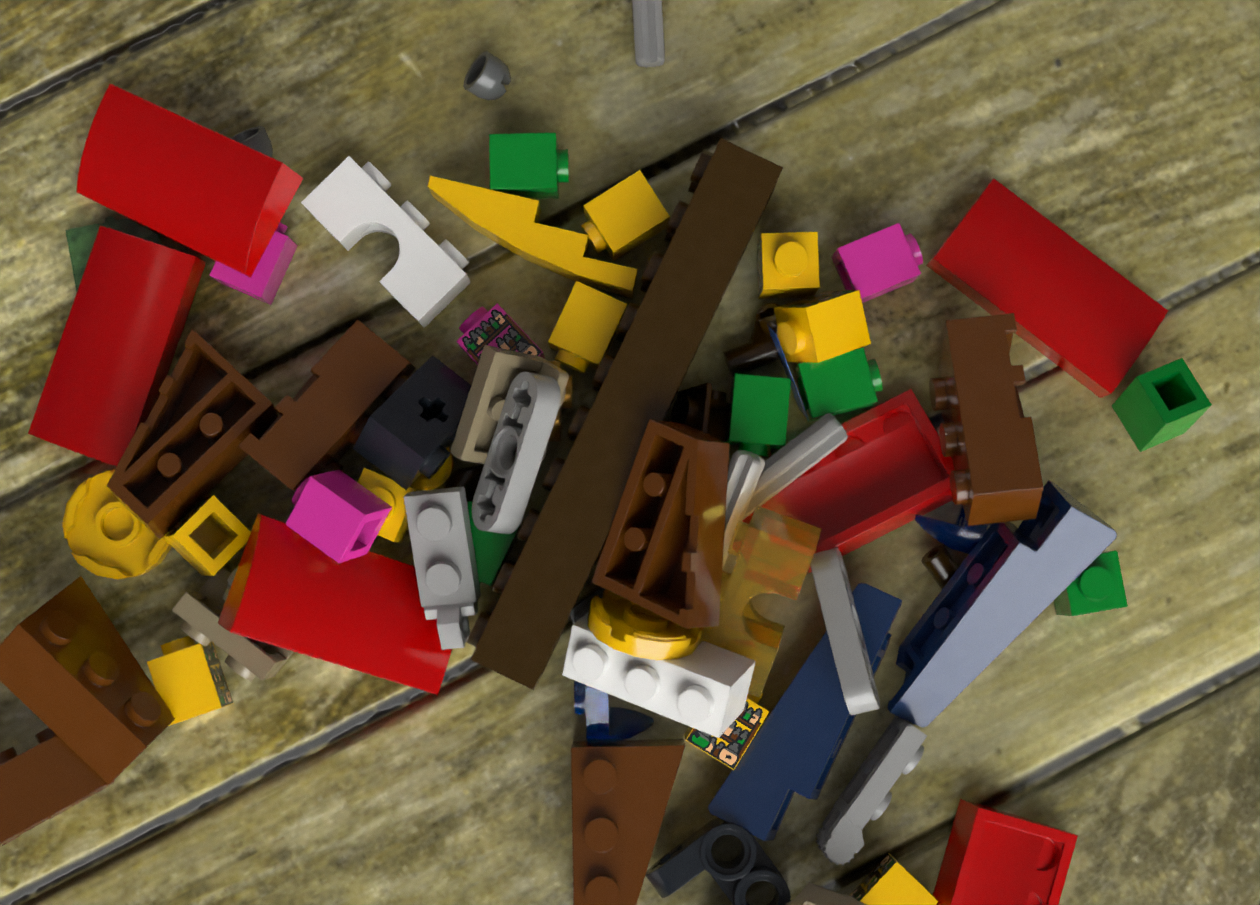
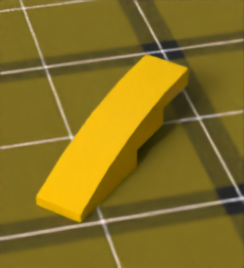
(515, 225)

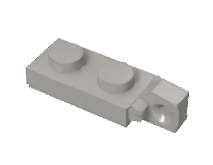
(444, 560)

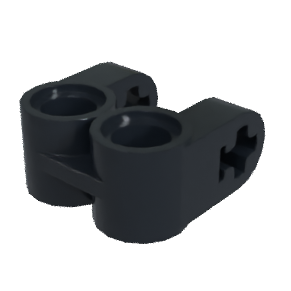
(732, 876)

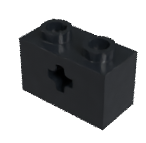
(416, 424)

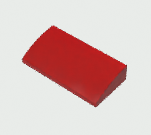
(184, 180)
(1059, 291)
(116, 345)
(873, 479)
(343, 613)
(1002, 859)

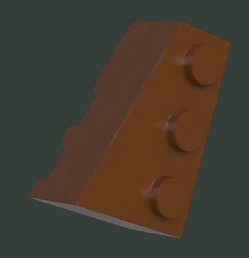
(330, 408)
(985, 423)
(189, 437)
(671, 527)
(83, 681)
(42, 784)
(617, 814)

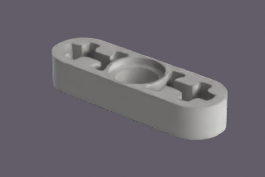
(523, 424)
(844, 632)

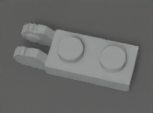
(868, 790)

